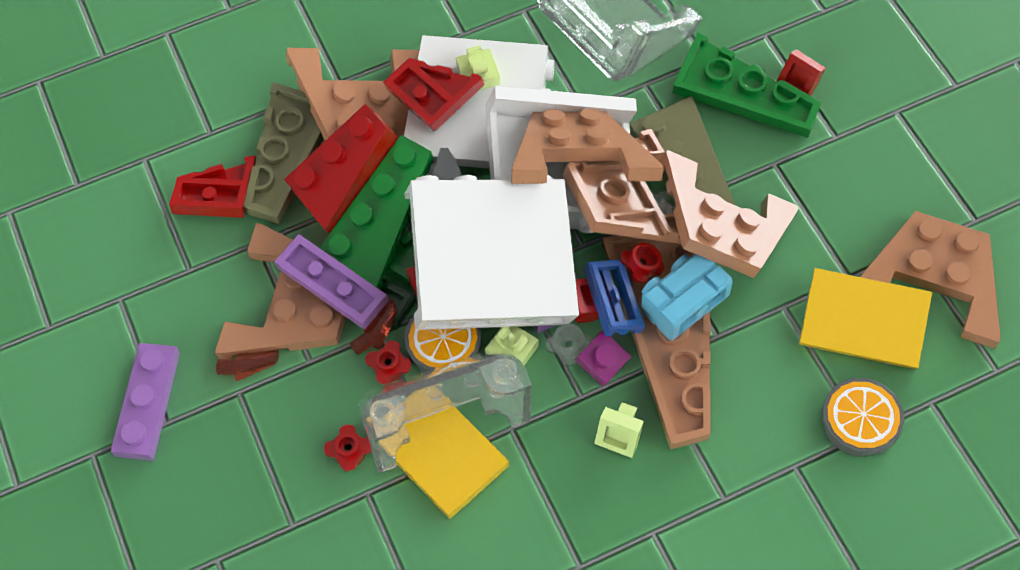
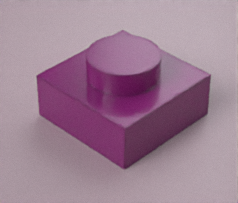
(602, 358)

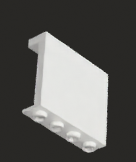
(508, 117)
(466, 130)
(491, 253)

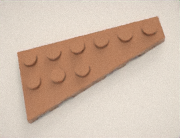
(677, 368)

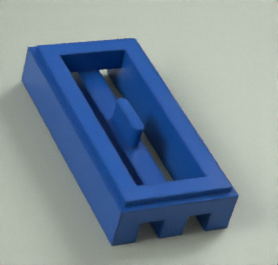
(607, 297)

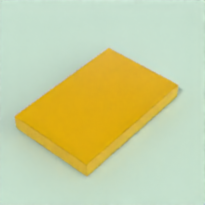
(865, 318)
(449, 459)

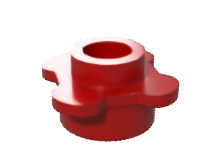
(649, 256)
(392, 372)
(347, 459)

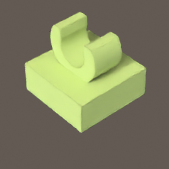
(480, 63)
(514, 342)
(619, 430)

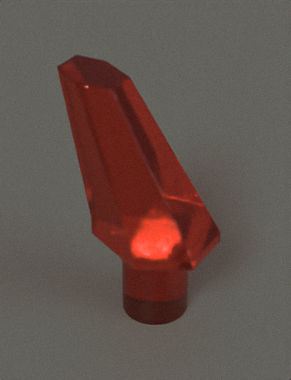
(377, 330)
(247, 364)

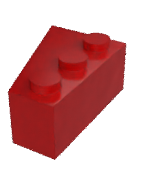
(342, 166)

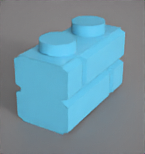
(684, 294)

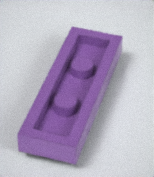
(331, 281)
(145, 402)

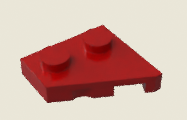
(431, 91)
(213, 191)

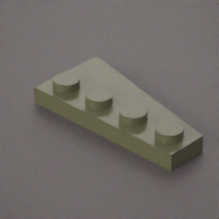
(683, 133)
(286, 142)

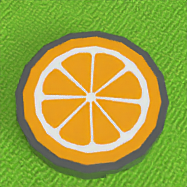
(440, 347)
(862, 417)

